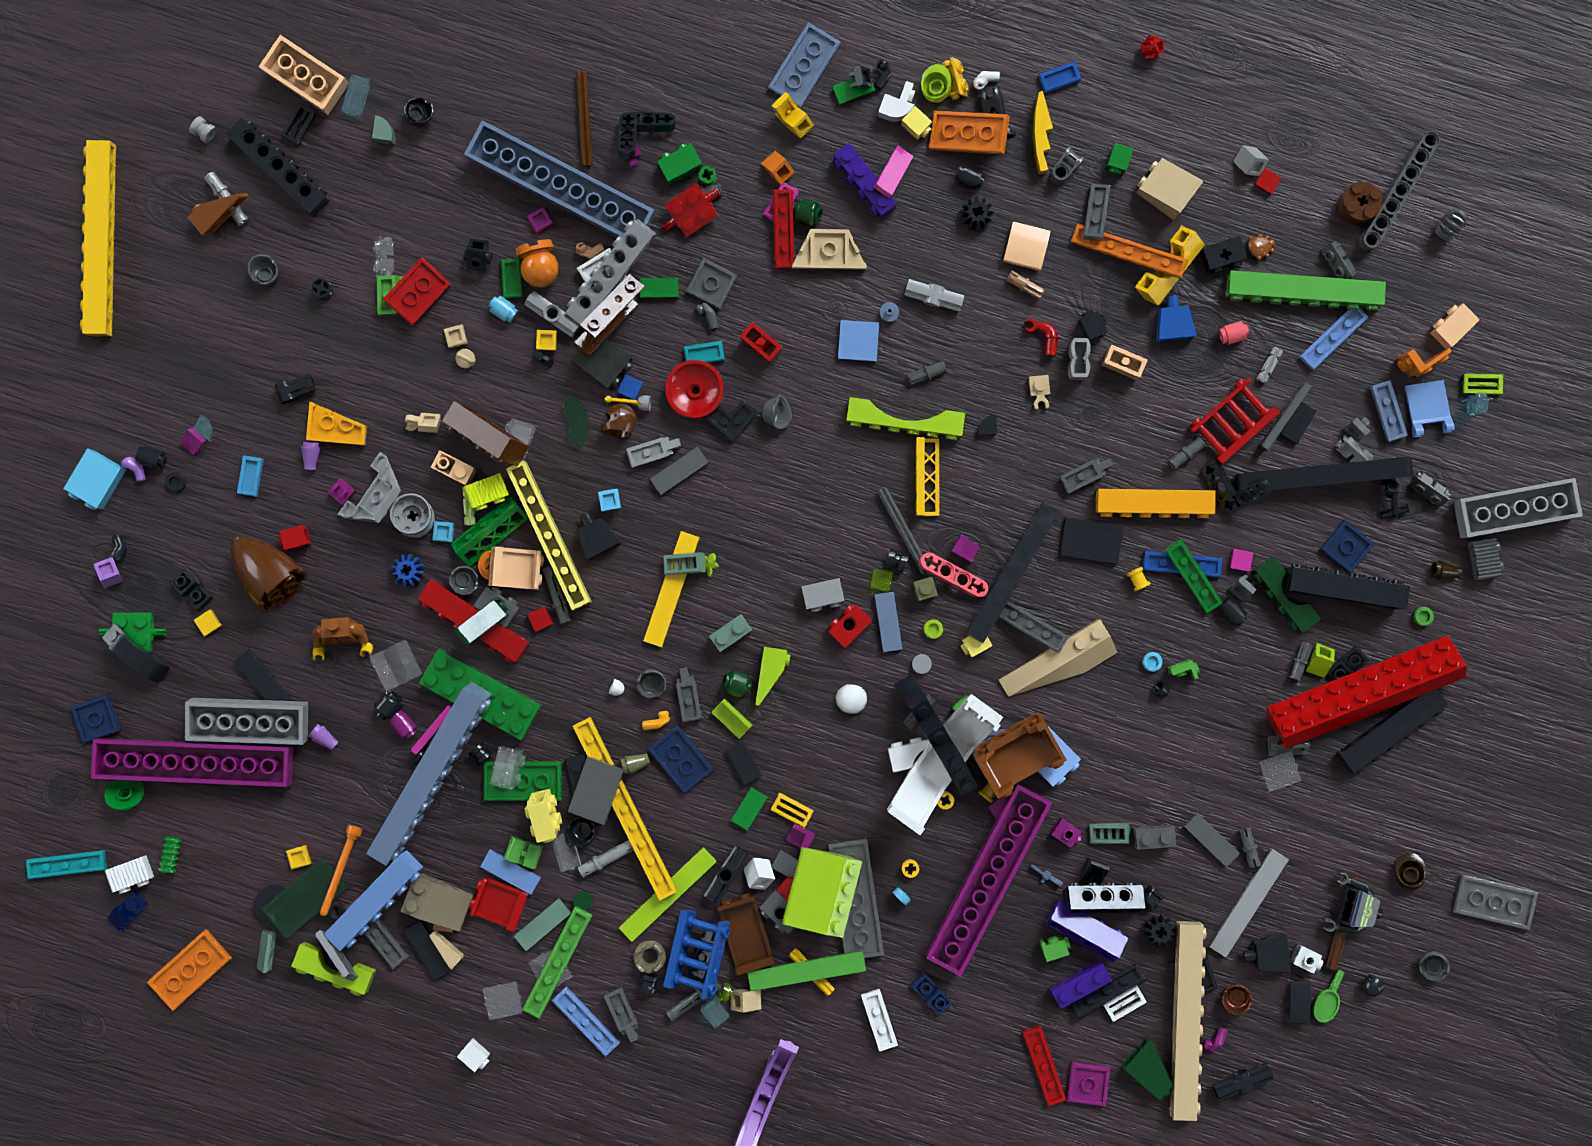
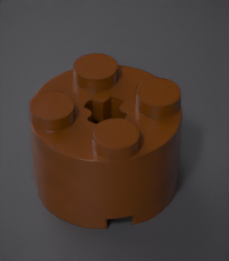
(1350, 206)

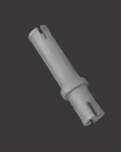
(222, 191)
(600, 861)

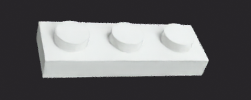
(879, 1020)

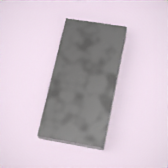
(1494, 902)

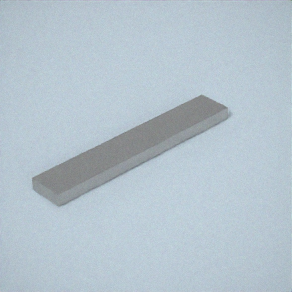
(1248, 902)

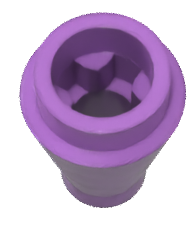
(310, 454)
(322, 737)

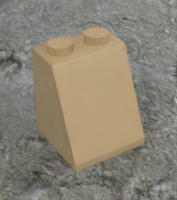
(1168, 187)

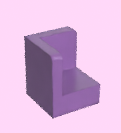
(108, 572)

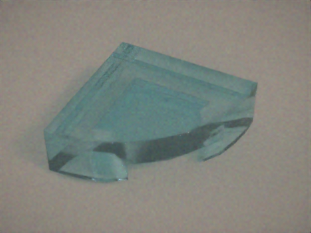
(204, 427)

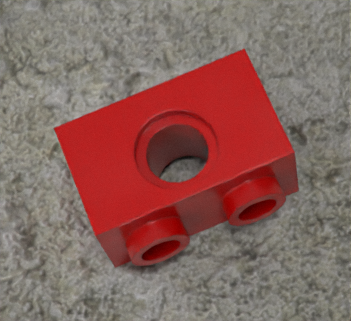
(761, 343)
(860, 620)

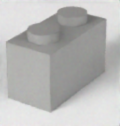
(822, 594)

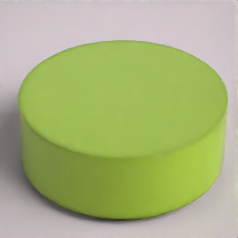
(933, 629)

